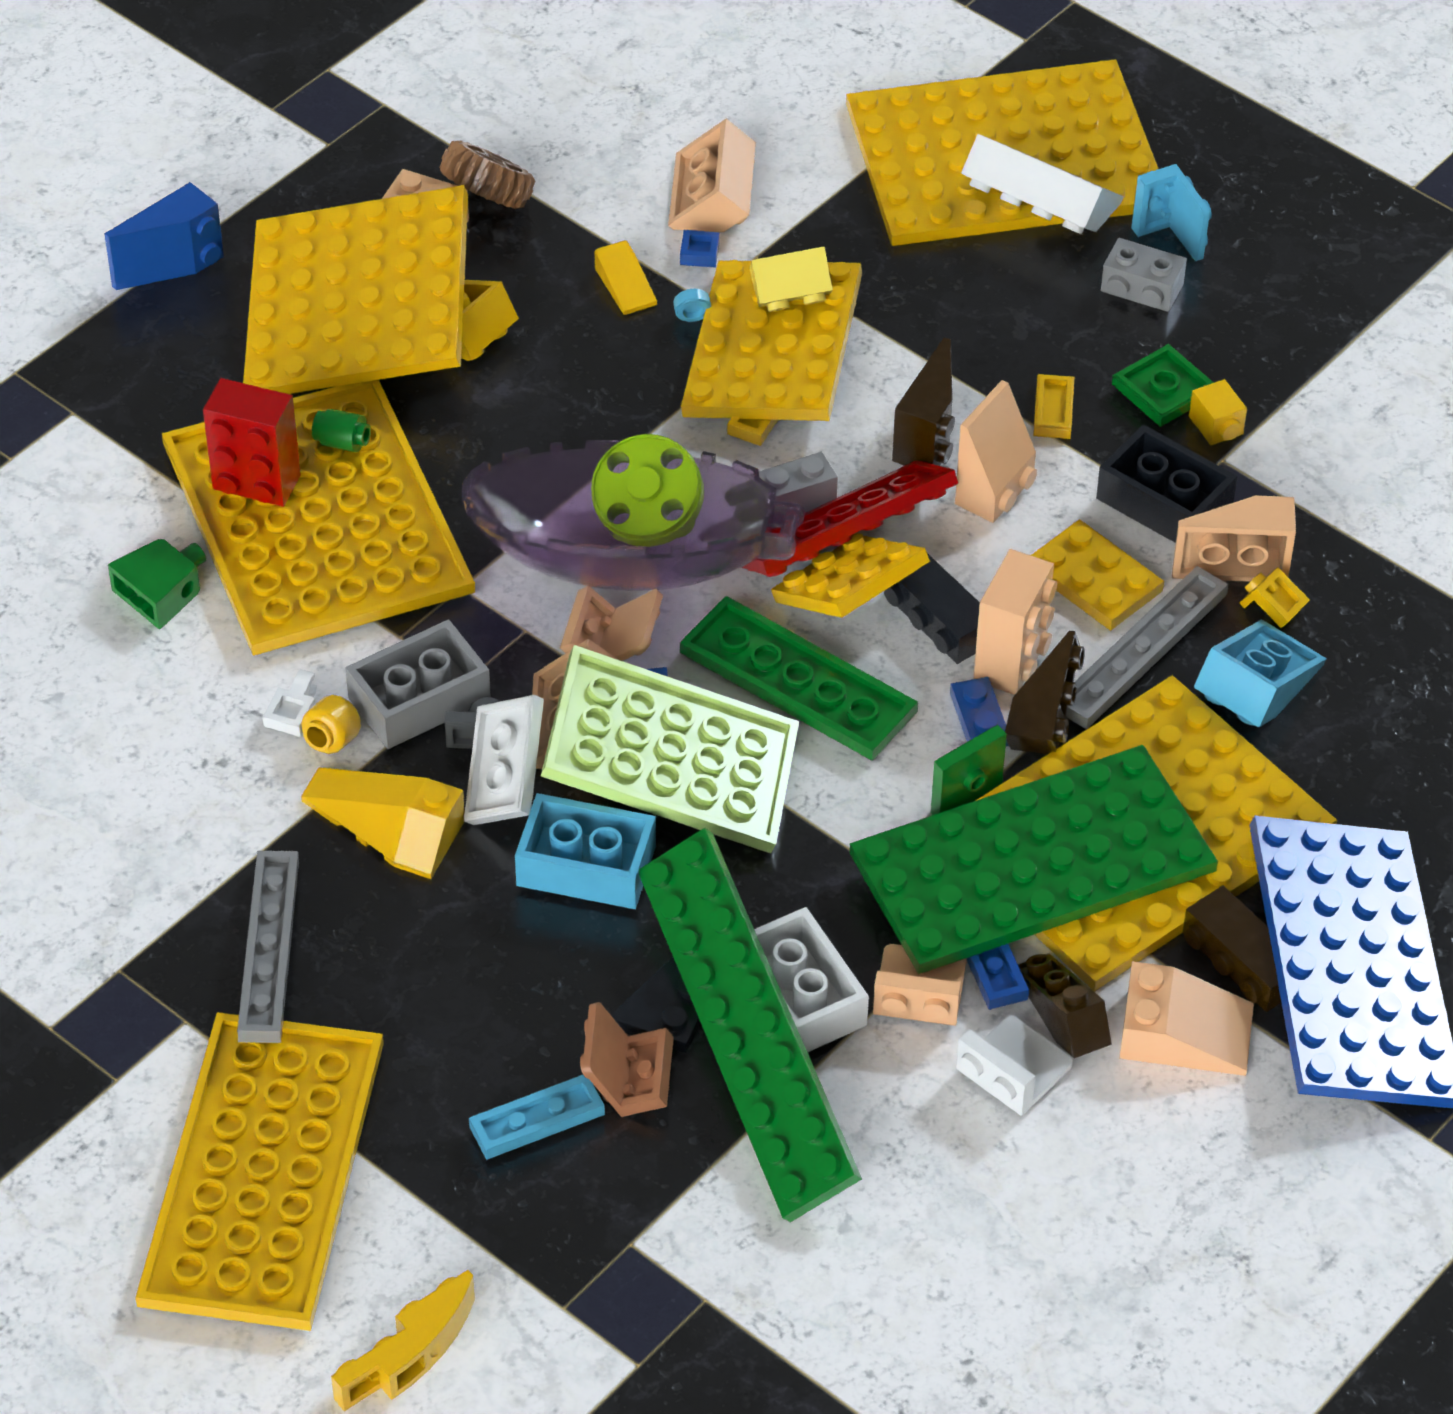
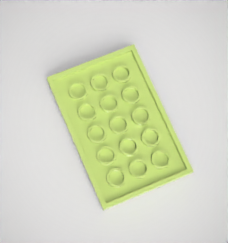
(671, 749)

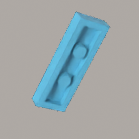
(536, 1116)

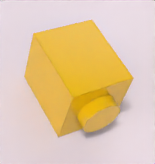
(1217, 412)

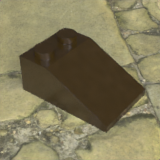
(924, 413)

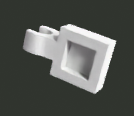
(289, 706)

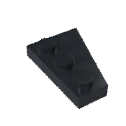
(660, 1005)

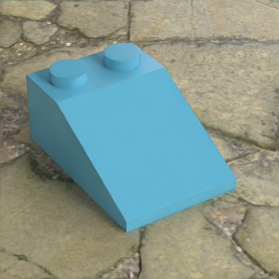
(1257, 672)

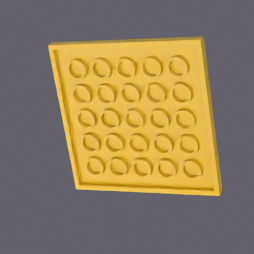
(358, 292)

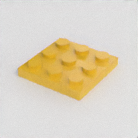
(849, 575)

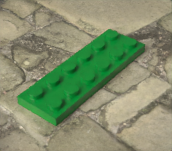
(799, 677)

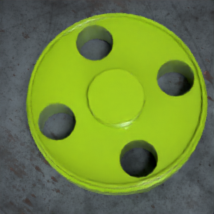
(647, 490)

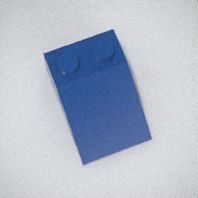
(165, 240)

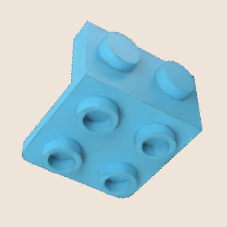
(1169, 200)

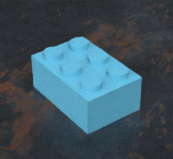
(585, 850)

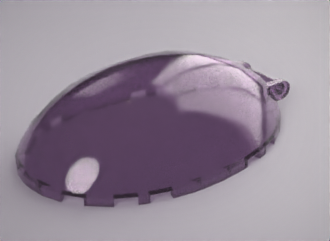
(545, 518)

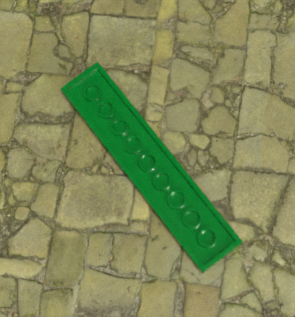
(749, 1026)

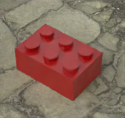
(252, 442)

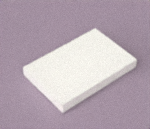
(503, 760)

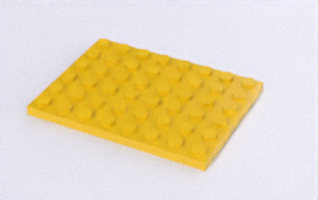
(923, 134)
(348, 544)
(1220, 786)

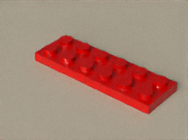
(861, 510)

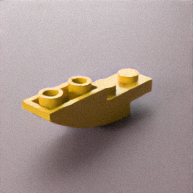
(422, 1337)

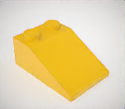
(485, 316)

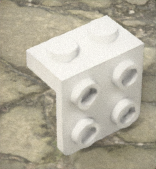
(1012, 1063)

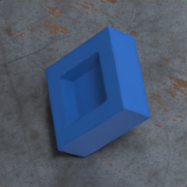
(699, 248)

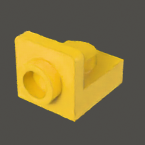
(1275, 595)

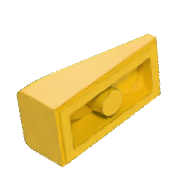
(624, 277)

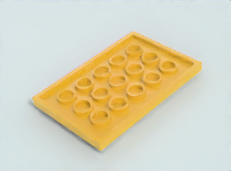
(771, 361)

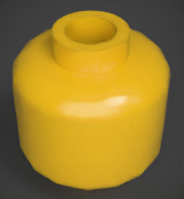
(331, 724)

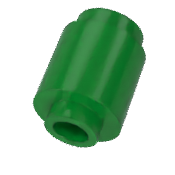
(341, 430)

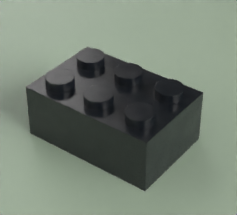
(1162, 482)

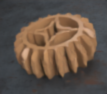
(487, 174)

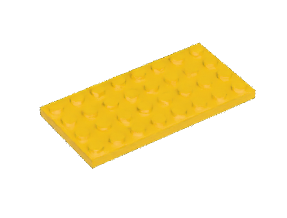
(261, 1175)

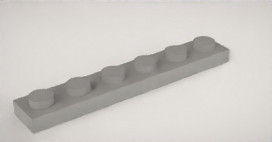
(1145, 645)
(268, 947)

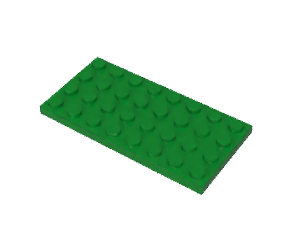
(1031, 858)

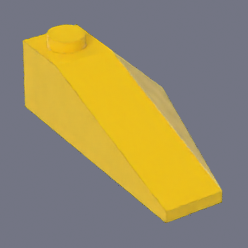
(396, 814)

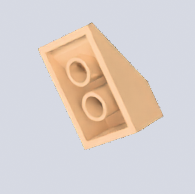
(994, 456)
(1238, 539)
(1184, 1021)

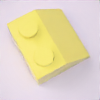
(791, 278)

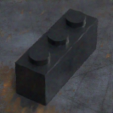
(939, 608)

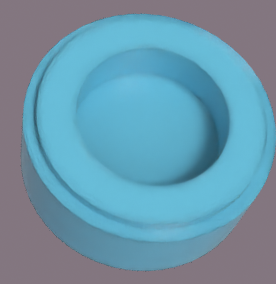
(691, 304)

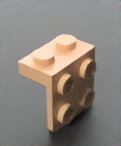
(618, 630)
(915, 996)

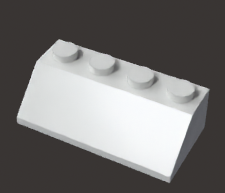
(1039, 184)

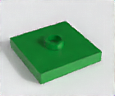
(1161, 384)
(969, 771)

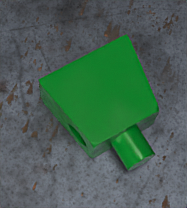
(157, 579)

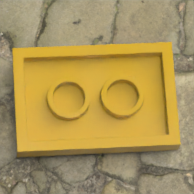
(1099, 575)

